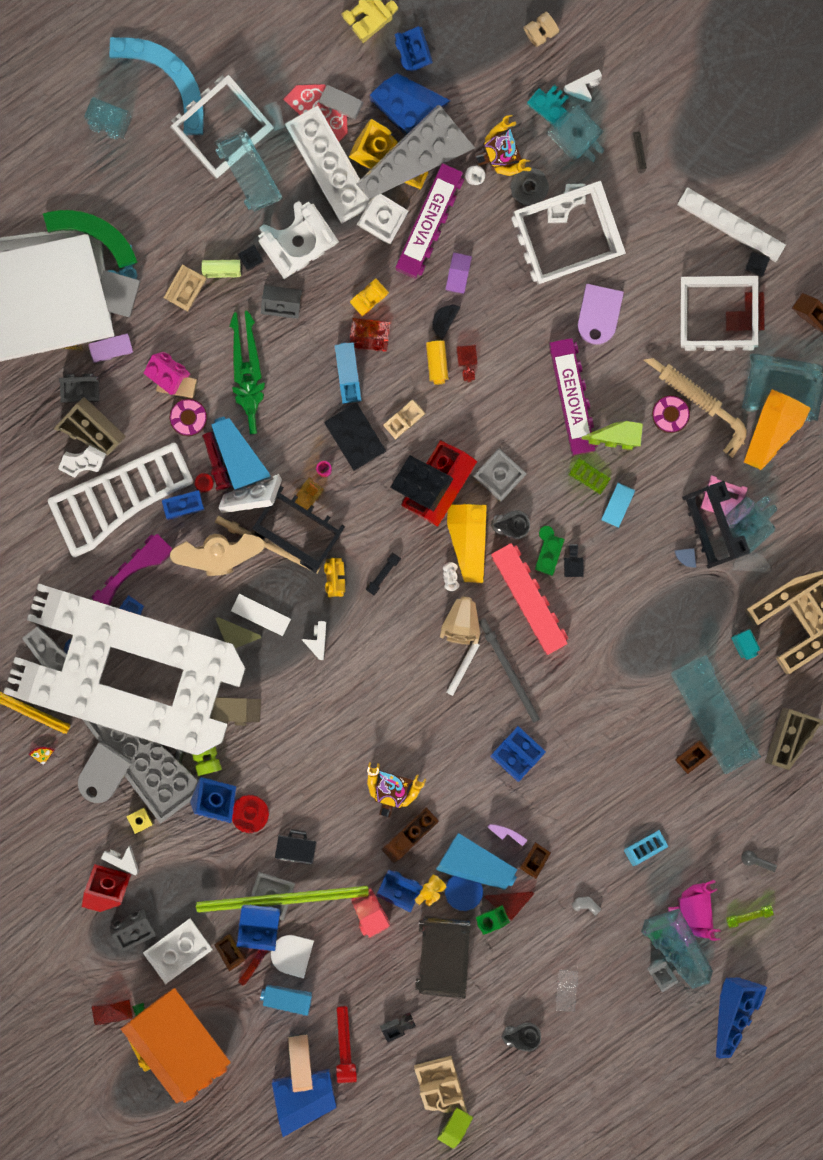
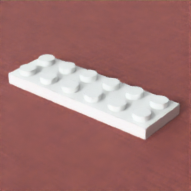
(328, 163)

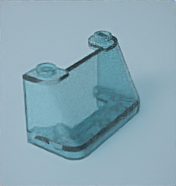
(791, 377)

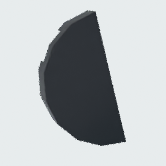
(444, 319)

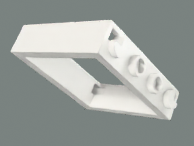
(206, 95)
(719, 281)

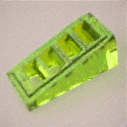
(579, 462)

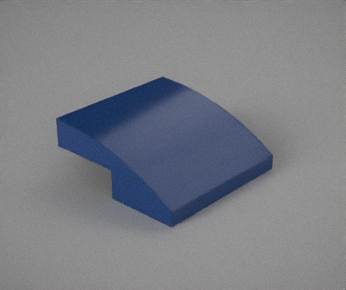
(518, 754)

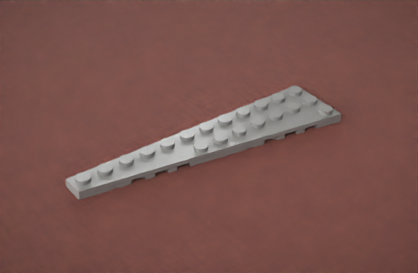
(154, 772)

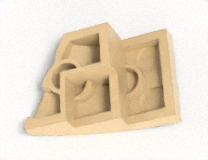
(440, 1085)

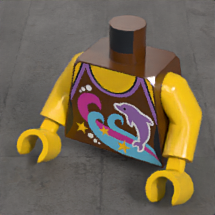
(502, 150)
(392, 789)

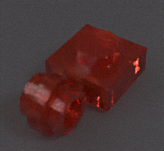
(467, 357)

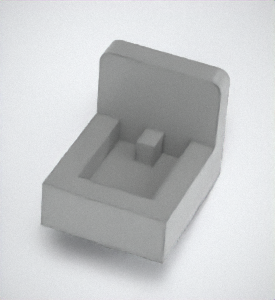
(662, 974)

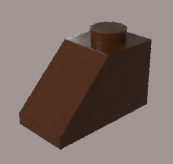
(810, 310)

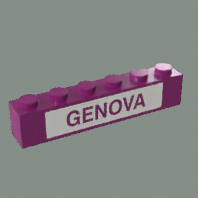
(429, 221)
(571, 395)

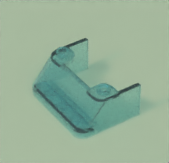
(248, 169)

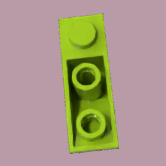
(620, 433)

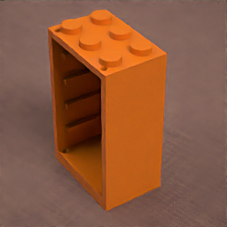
(176, 1046)

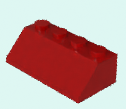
(453, 463)

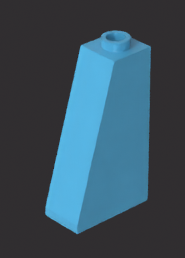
(238, 456)
(476, 864)

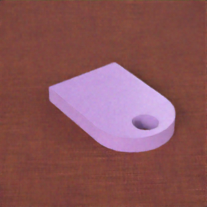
(599, 312)

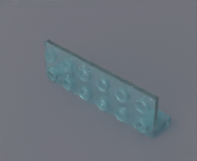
(714, 714)

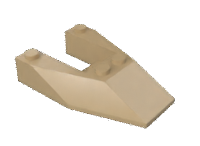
(805, 598)

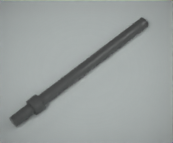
(491, 637)

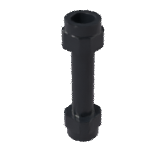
(373, 587)

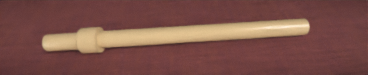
(234, 527)

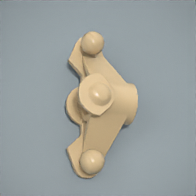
(217, 554)

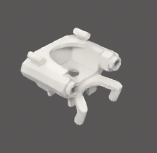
(314, 231)

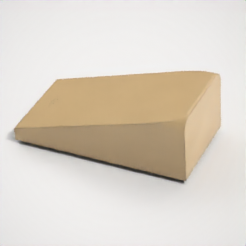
(186, 389)

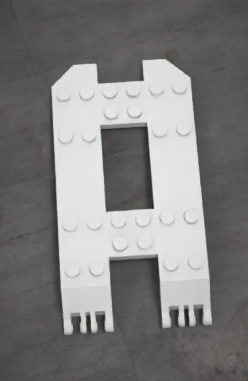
(94, 632)

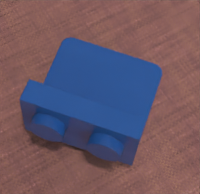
(258, 927)

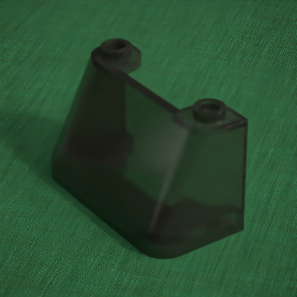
(444, 956)

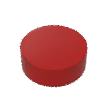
(204, 482)

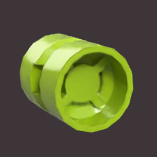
(209, 766)

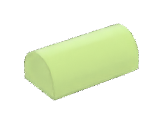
(221, 268)

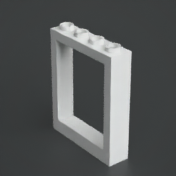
(606, 220)

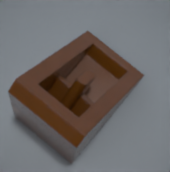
(693, 756)
(535, 860)

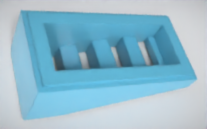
(632, 856)

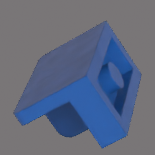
(183, 505)

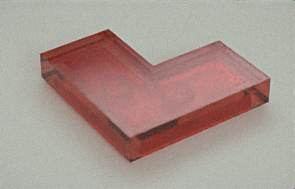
(743, 319)

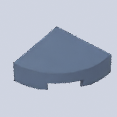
(686, 557)

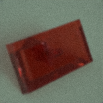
(112, 1012)

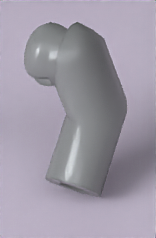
(586, 903)

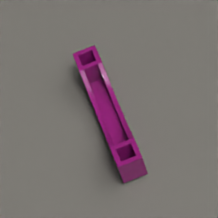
(153, 553)

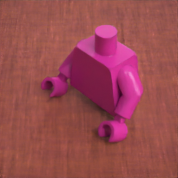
(697, 910)

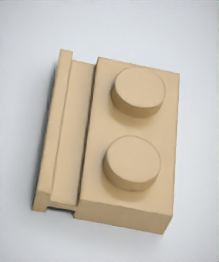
(185, 288)

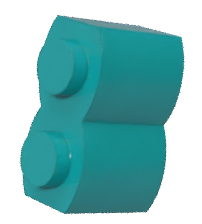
(746, 644)

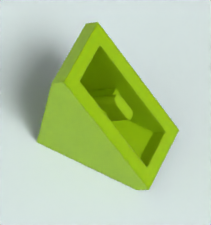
(455, 1128)

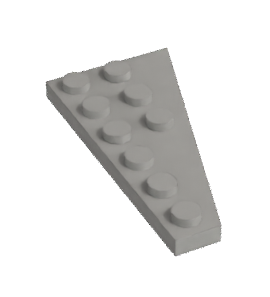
(422, 149)

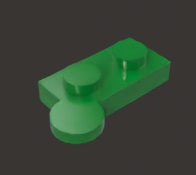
(549, 552)

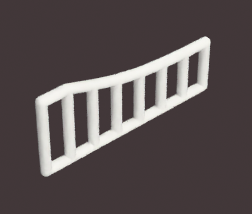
(122, 516)

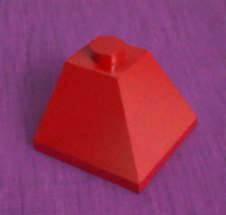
(105, 888)

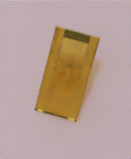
(309, 493)

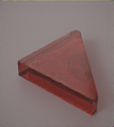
(511, 901)
(252, 967)

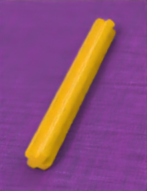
(34, 713)

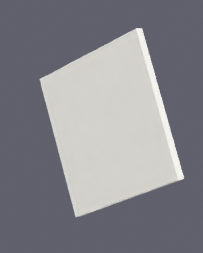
(50, 298)

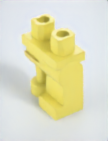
(376, 17)

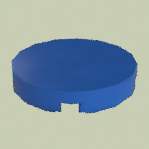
(463, 893)

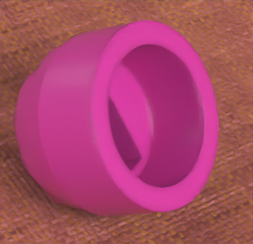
(321, 466)

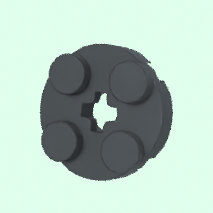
(535, 196)

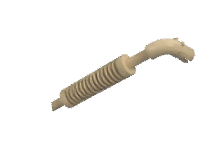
(704, 400)

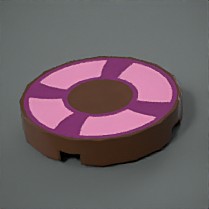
(670, 414)
(188, 417)

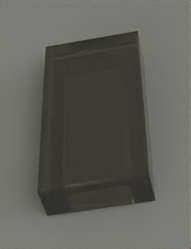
(639, 152)

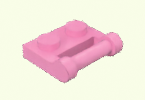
(726, 505)

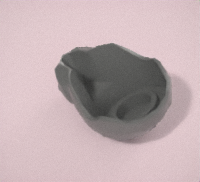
(512, 524)
(523, 1037)

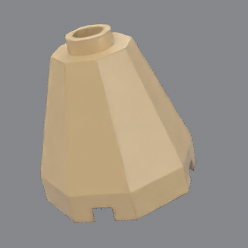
(462, 622)

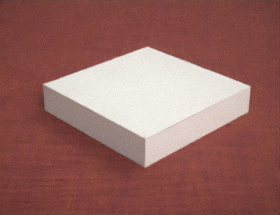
(382, 218)

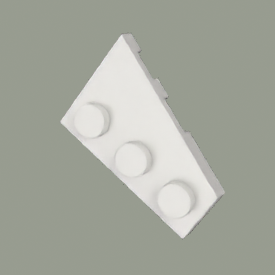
(258, 496)

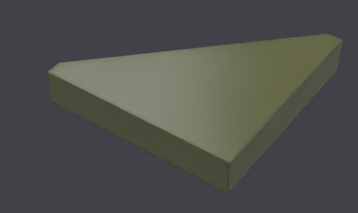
(235, 634)

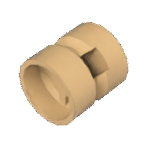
(547, 26)

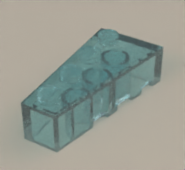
(677, 942)

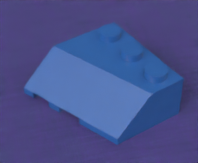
(405, 101)
(303, 1107)

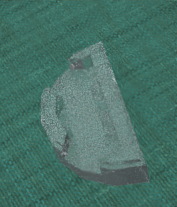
(753, 562)

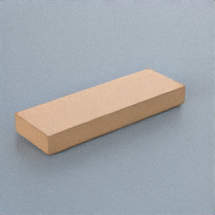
(300, 1063)

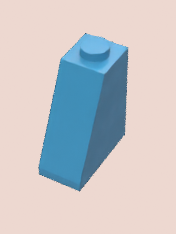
(347, 373)
(286, 999)

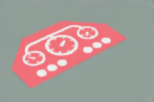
(306, 97)

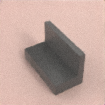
(281, 301)

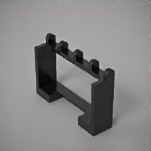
(736, 547)
(306, 560)

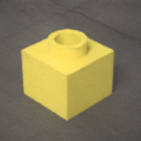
(147, 822)

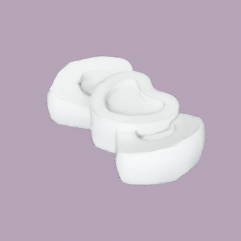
(450, 576)

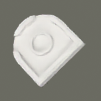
(292, 954)

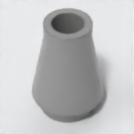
(274, 115)

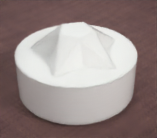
(475, 175)

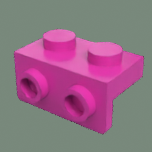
(166, 372)

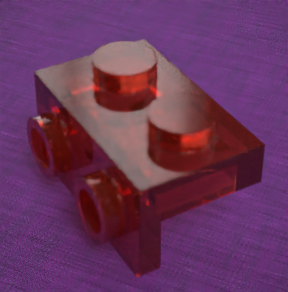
(369, 334)

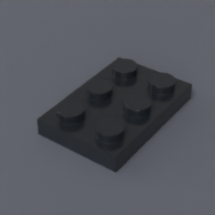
(355, 436)
(421, 483)

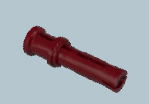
(218, 470)

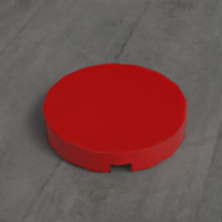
(250, 814)

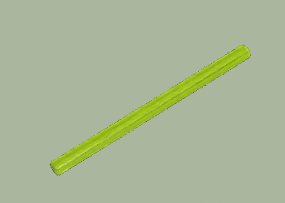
(280, 899)

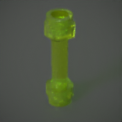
(734, 921)

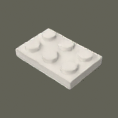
(177, 951)

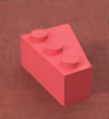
(370, 914)

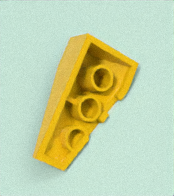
(374, 144)
(467, 533)

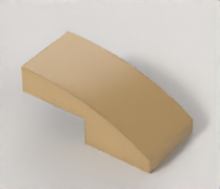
(404, 419)

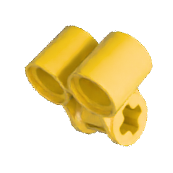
(369, 297)

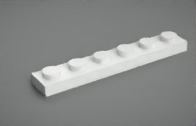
(731, 224)

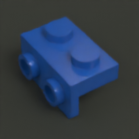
(413, 49)
(399, 890)

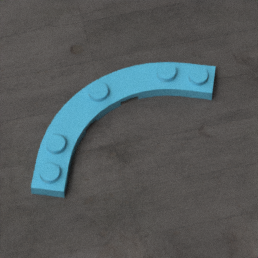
(172, 65)

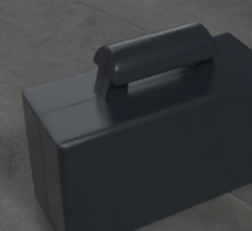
(295, 849)

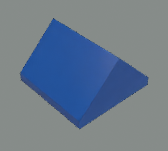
(213, 799)

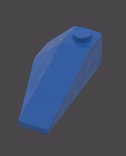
(736, 1006)

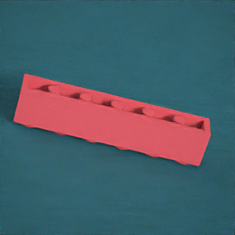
(529, 599)

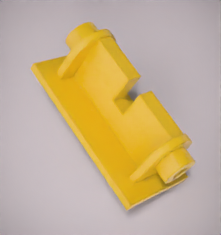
(333, 568)

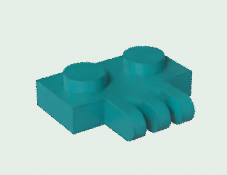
(548, 104)

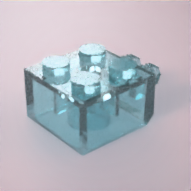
(107, 118)
(586, 135)
(751, 522)

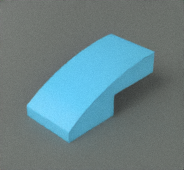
(618, 505)

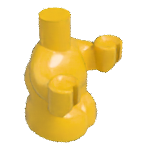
(430, 891)

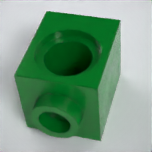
(498, 917)

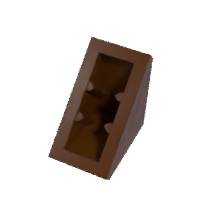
(229, 952)

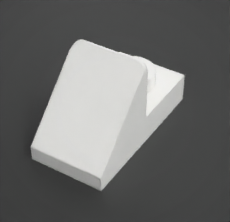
(579, 87)
(318, 646)
(126, 863)

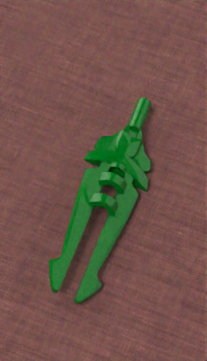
(249, 393)

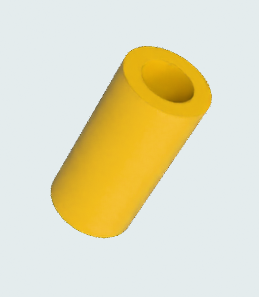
(437, 362)

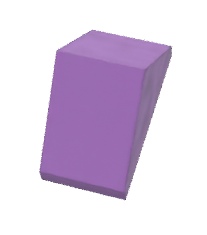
(458, 273)

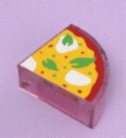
(42, 754)

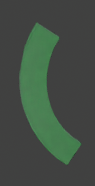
(94, 226)

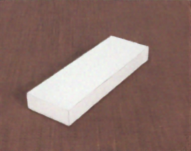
(261, 615)

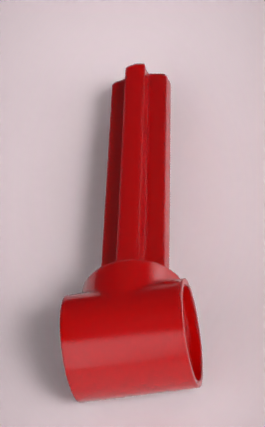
(346, 1069)

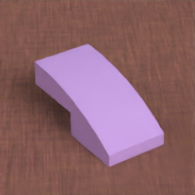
(110, 348)
(503, 831)

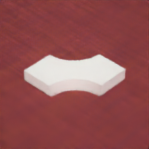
(560, 212)
(88, 460)

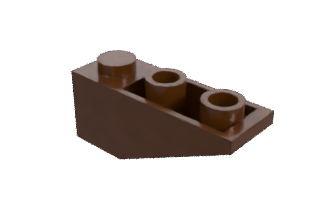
(410, 835)

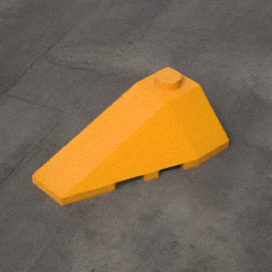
(777, 423)

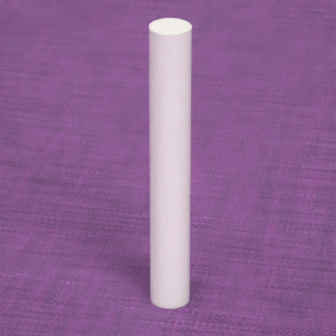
(462, 669)

